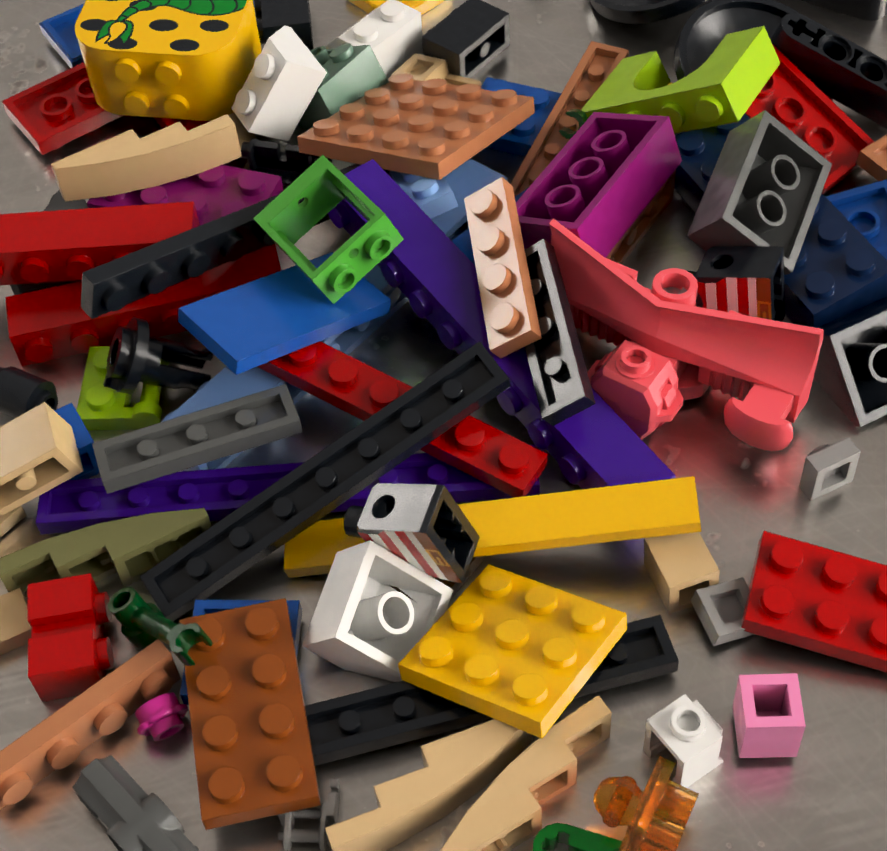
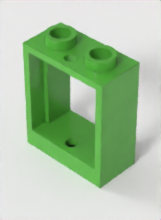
(322, 190)

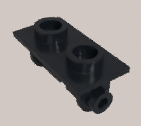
(269, 159)

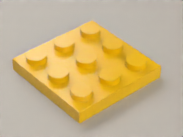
(514, 649)

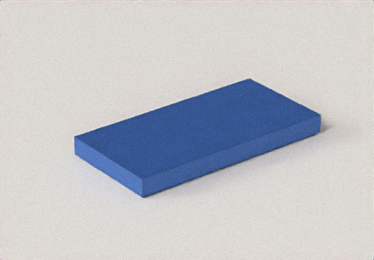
(277, 316)

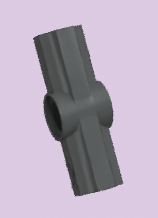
(129, 814)

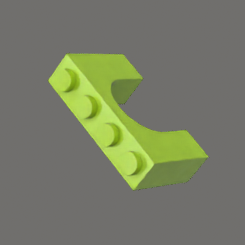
(706, 98)

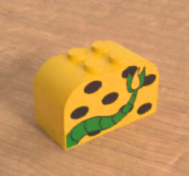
(168, 55)

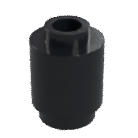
(24, 391)

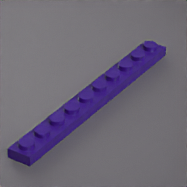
(223, 490)

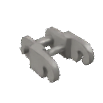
(328, 816)

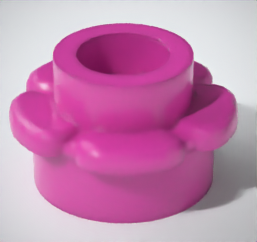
(161, 717)

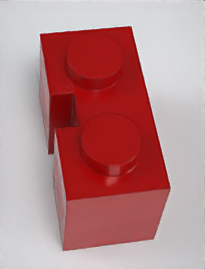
(67, 636)

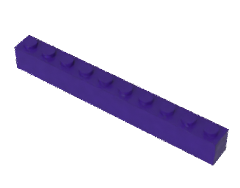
(443, 287)

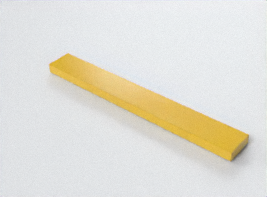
(535, 522)

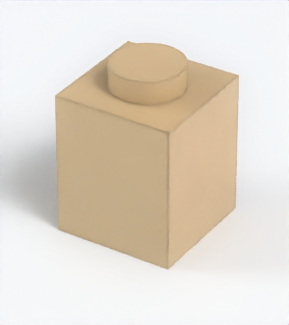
(679, 567)

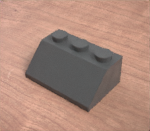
(761, 190)

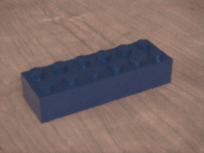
(836, 263)

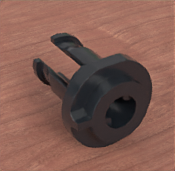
(137, 358)

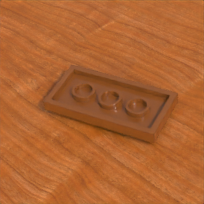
(249, 717)

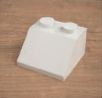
(390, 30)
(279, 86)
(367, 622)

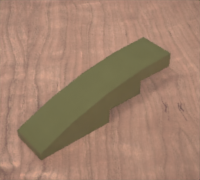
(107, 548)

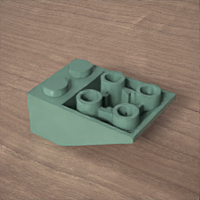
(348, 76)

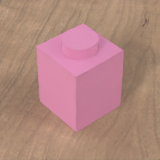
(768, 715)

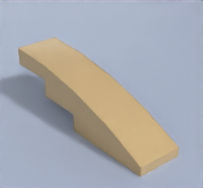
(137, 163)
(451, 775)
(511, 806)

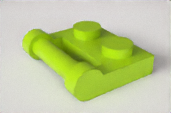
(110, 410)

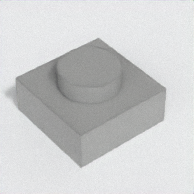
(829, 468)
(722, 610)

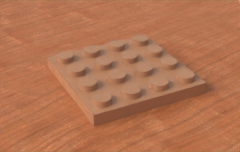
(417, 125)

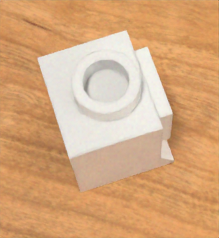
(690, 737)

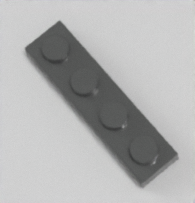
(196, 438)

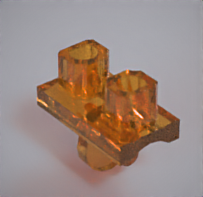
(625, 804)

